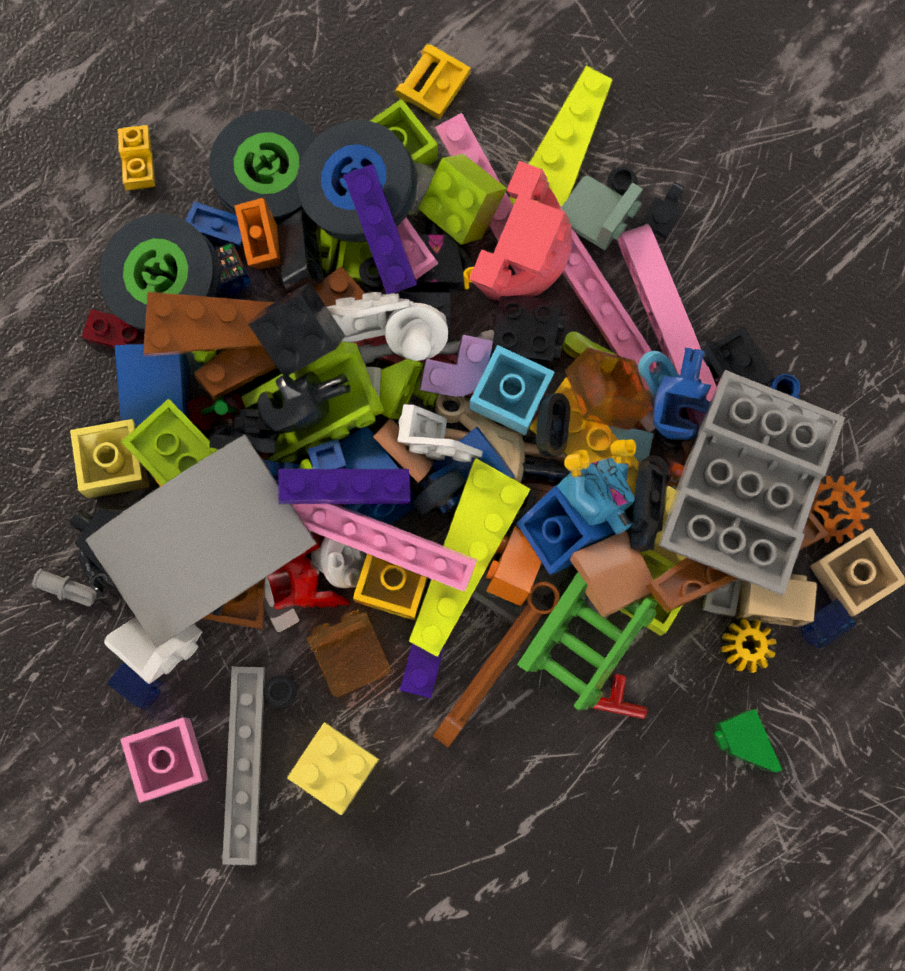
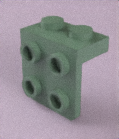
(600, 212)

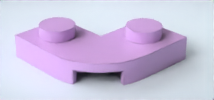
(464, 375)

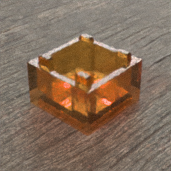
(608, 389)

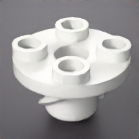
(416, 331)
(339, 563)

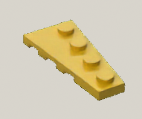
(590, 436)

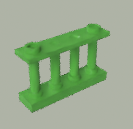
(556, 631)

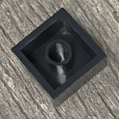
(297, 330)

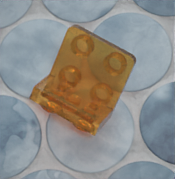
(349, 653)

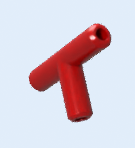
(615, 702)

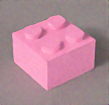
(164, 759)

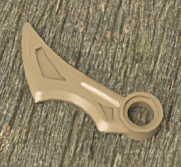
(505, 441)

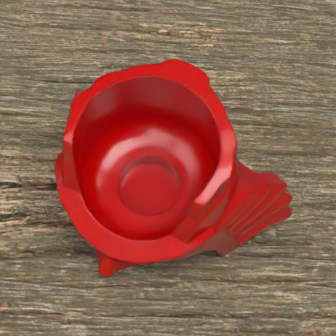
(298, 582)

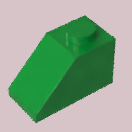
(747, 741)

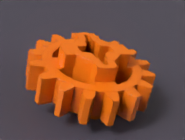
(838, 494)

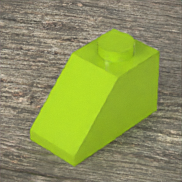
(398, 385)

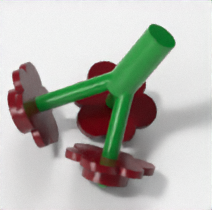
(204, 411)

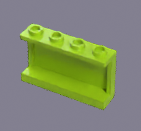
(345, 411)

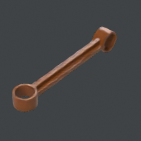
(493, 668)

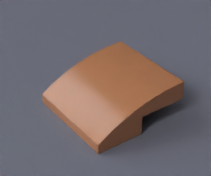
(416, 463)
(613, 573)

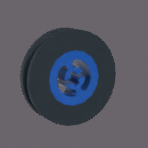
(344, 150)

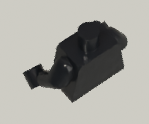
(87, 526)

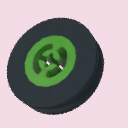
(256, 140)
(156, 244)

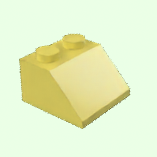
(104, 462)

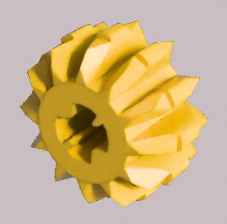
(743, 655)

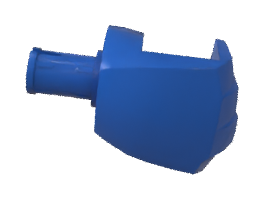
(679, 393)

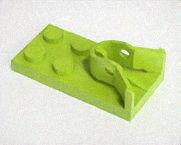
(167, 443)

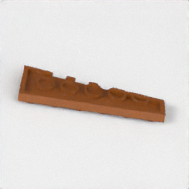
(198, 323)
(693, 579)

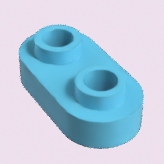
(653, 377)

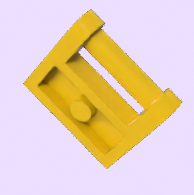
(440, 86)

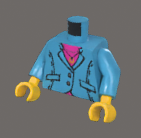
(600, 487)

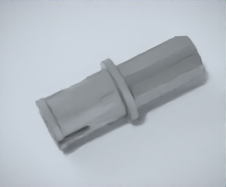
(64, 588)

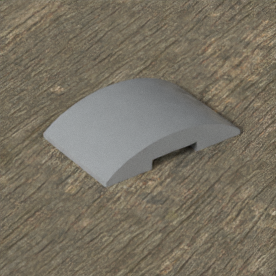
(751, 482)
(200, 540)

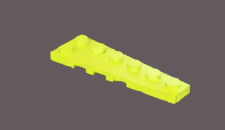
(570, 133)
(476, 530)

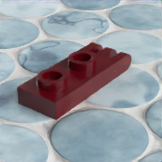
(110, 330)

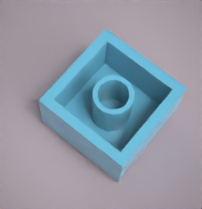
(511, 390)

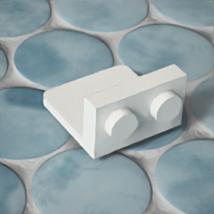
(367, 316)
(425, 435)
(137, 650)

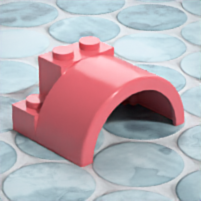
(533, 239)

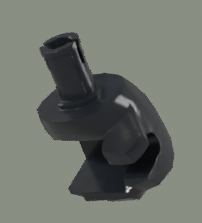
(304, 402)

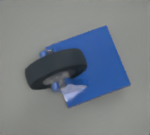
(452, 476)

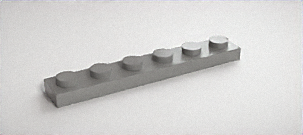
(244, 766)

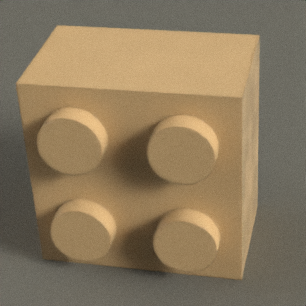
(858, 573)
(791, 609)

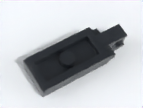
(648, 506)

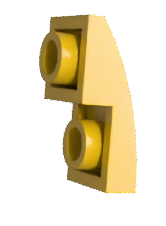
(136, 157)

